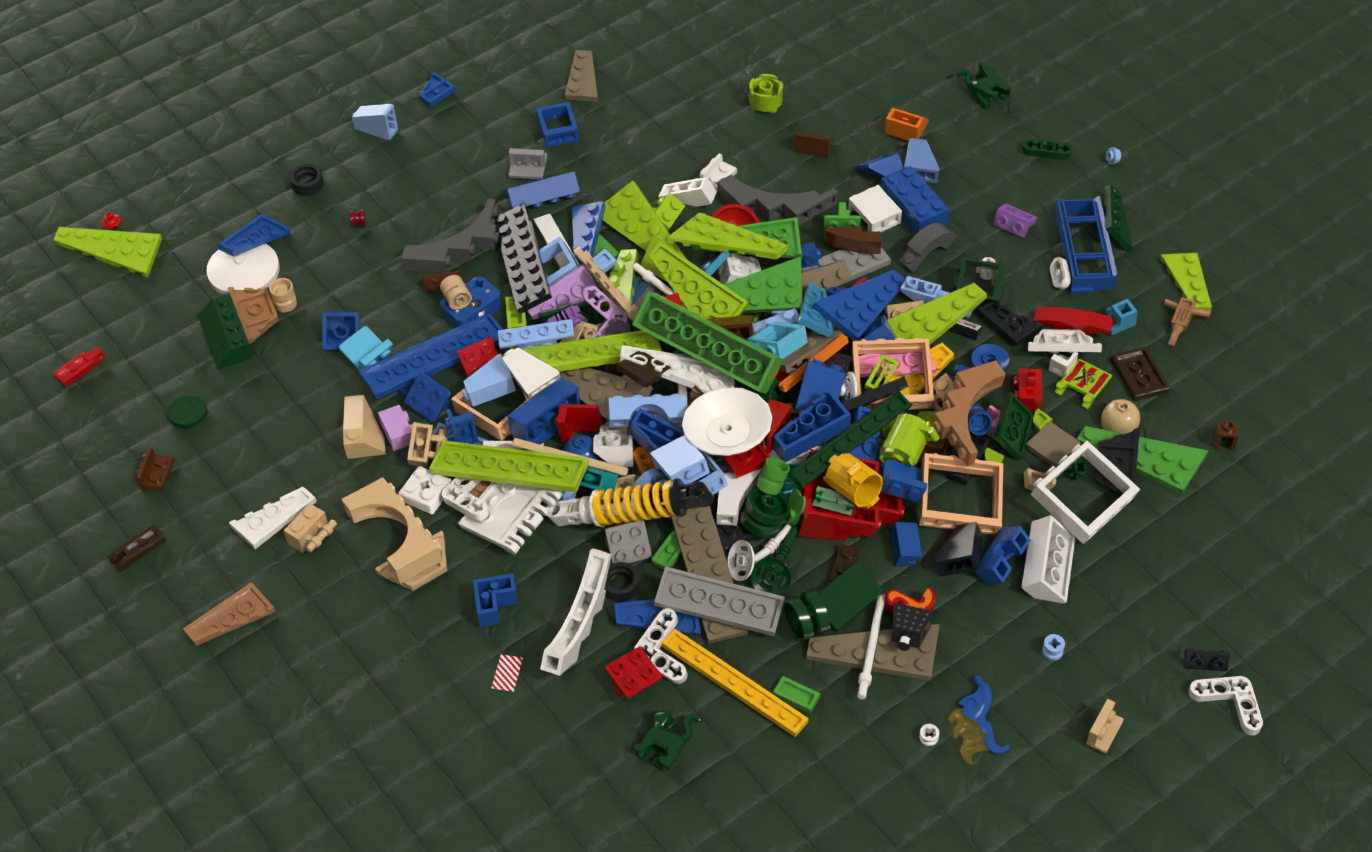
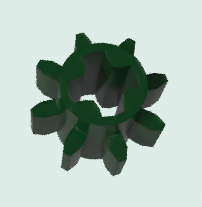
(1076, 469)

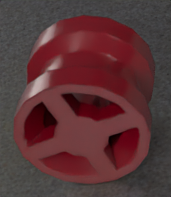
(357, 218)

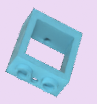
(779, 340)

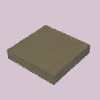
(1052, 444)

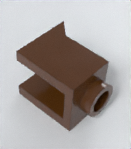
(1226, 429)

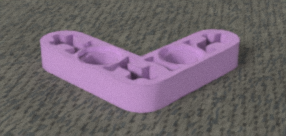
(609, 314)

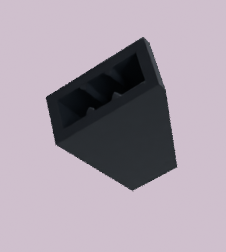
(960, 551)

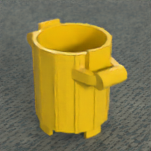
(854, 480)

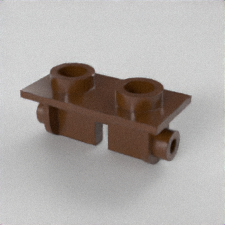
(433, 281)

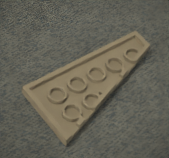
(599, 386)

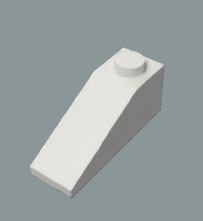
(691, 192)

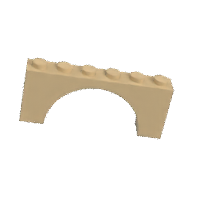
(381, 500)

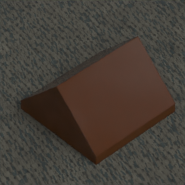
(812, 144)

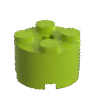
(765, 93)

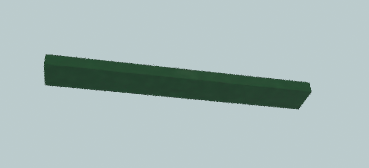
(850, 439)

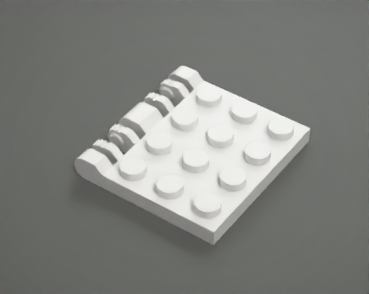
(508, 510)

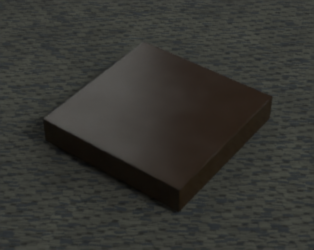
(641, 374)

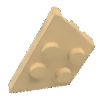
(424, 576)

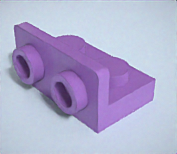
(1013, 220)

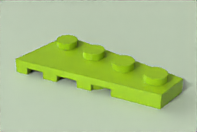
(623, 274)
(1188, 277)

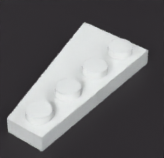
(263, 524)

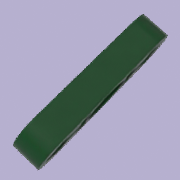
(1035, 144)

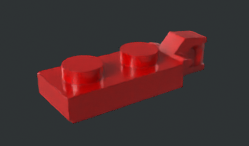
(78, 366)

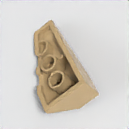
(360, 429)

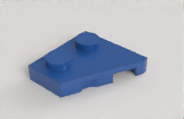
(436, 90)

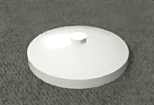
(246, 270)

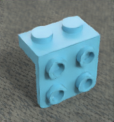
(365, 348)

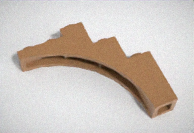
(968, 389)

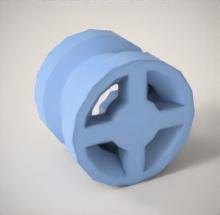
(1049, 650)

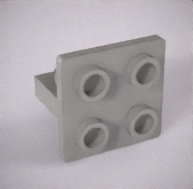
(527, 163)
(628, 542)

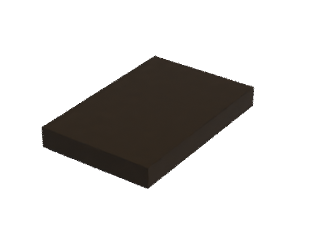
(1140, 374)

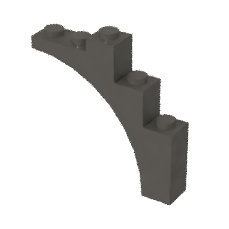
(460, 247)

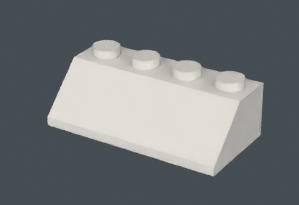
(1048, 560)

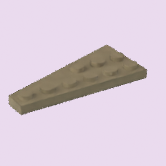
(815, 344)
(851, 650)

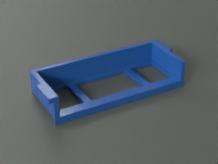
(1090, 281)

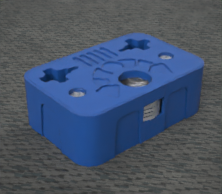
(484, 300)

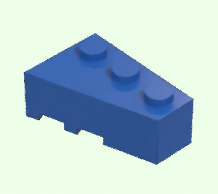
(652, 431)

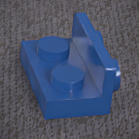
(461, 428)

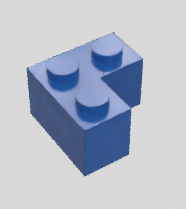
(491, 594)

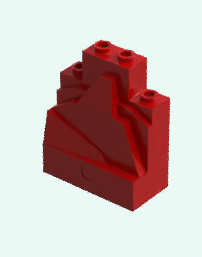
(832, 525)

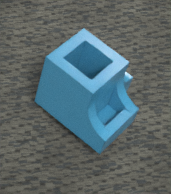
(1124, 316)

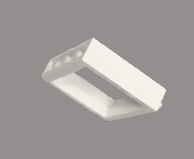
(1065, 515)

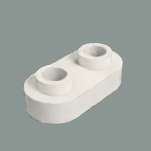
(1060, 273)

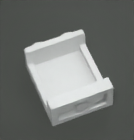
(876, 209)

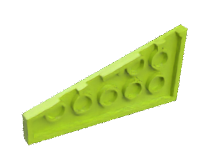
(119, 248)
(937, 316)

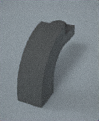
(924, 242)

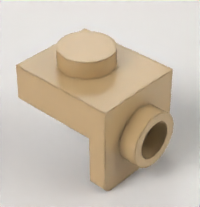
(1032, 476)

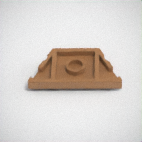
(254, 310)

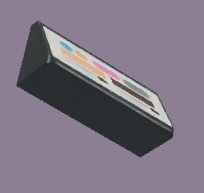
(967, 329)

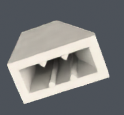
(529, 371)

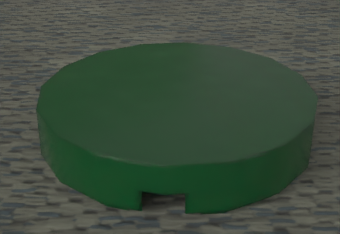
(187, 411)

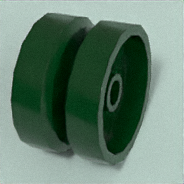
(764, 513)
(806, 615)

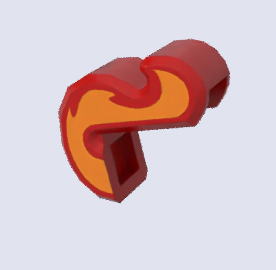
(894, 596)

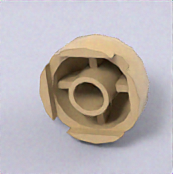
(1120, 416)

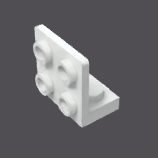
(737, 267)

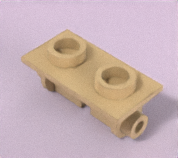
(897, 309)

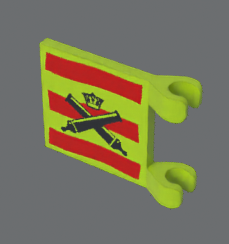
(1084, 379)

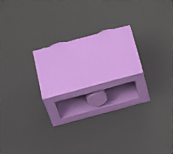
(396, 427)

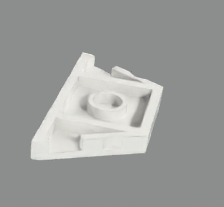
(1063, 341)

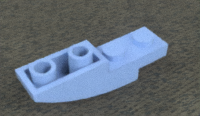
(923, 290)

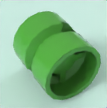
(773, 476)

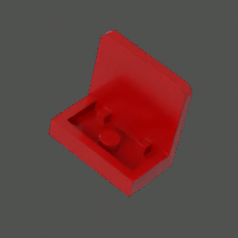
(577, 419)

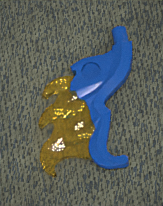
(972, 725)

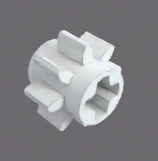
(987, 273)

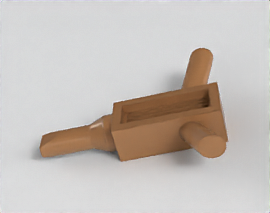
(1182, 316)

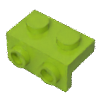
(668, 209)

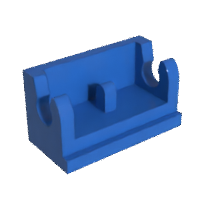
(905, 544)

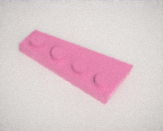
(908, 364)

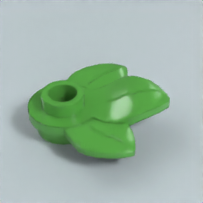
(797, 505)

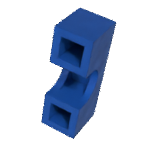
(994, 564)

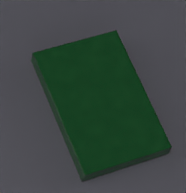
(1013, 426)
(849, 595)

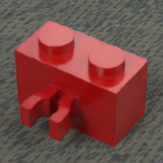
(1029, 388)

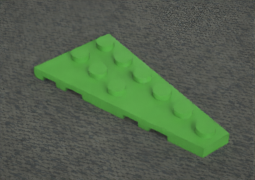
(782, 230)
(771, 289)
(1157, 460)

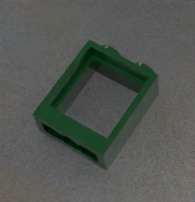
(1001, 268)

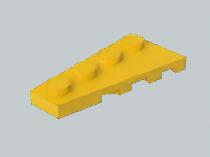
(941, 357)

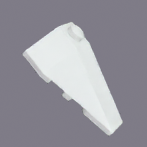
(614, 446)

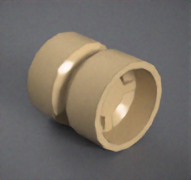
(455, 292)
(283, 295)

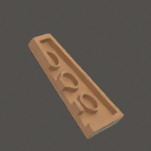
(234, 612)

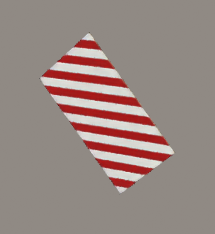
(507, 673)

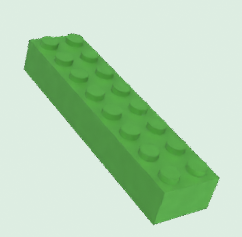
(708, 342)

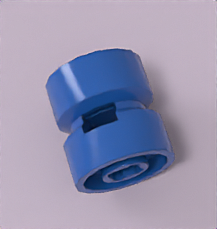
(979, 420)

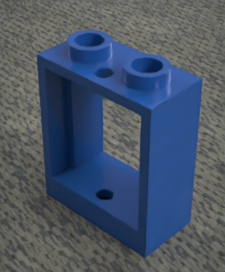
(552, 136)

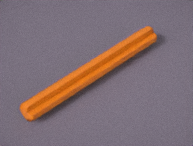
(822, 355)

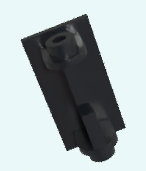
(1206, 659)

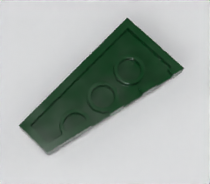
(1115, 218)

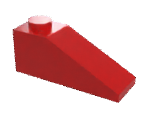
(780, 418)

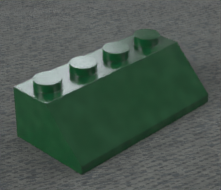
(225, 332)

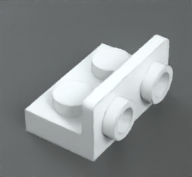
(717, 170)

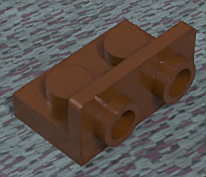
(154, 471)

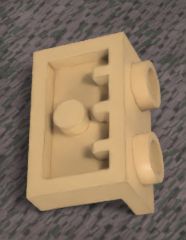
(1104, 728)

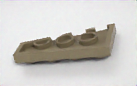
(826, 276)

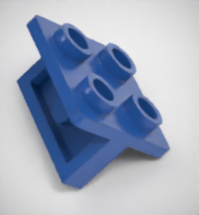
(428, 397)

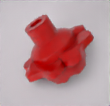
(111, 220)

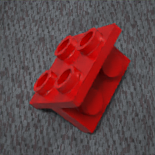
(476, 356)
(633, 673)

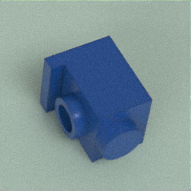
(810, 255)

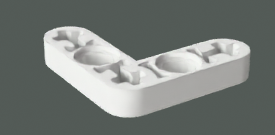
(462, 494)
(654, 645)
(1236, 694)

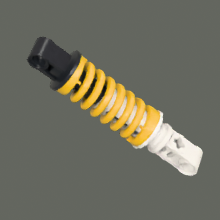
(632, 503)

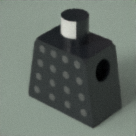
(910, 626)

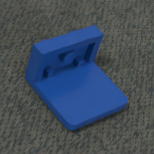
(903, 481)

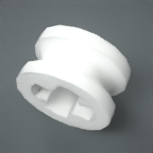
(929, 728)

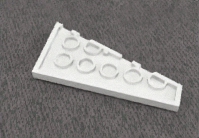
(683, 369)

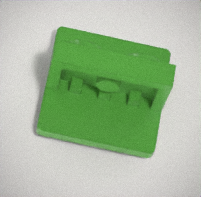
(843, 219)

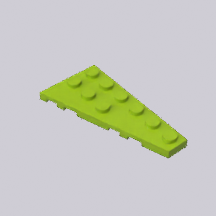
(634, 217)
(723, 236)
(695, 287)

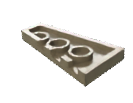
(582, 80)

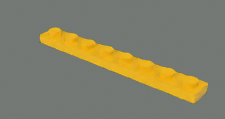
(735, 682)

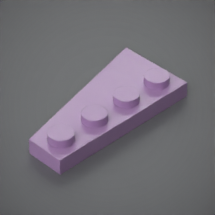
(566, 290)

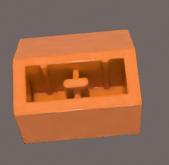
(904, 124)

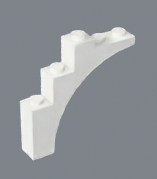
(733, 496)
(589, 601)

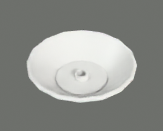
(727, 421)

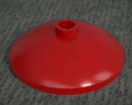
(736, 215)

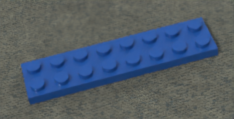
(427, 356)

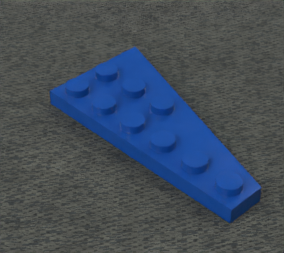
(860, 305)

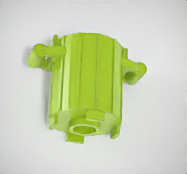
(906, 439)

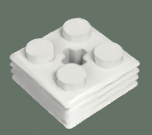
(424, 490)

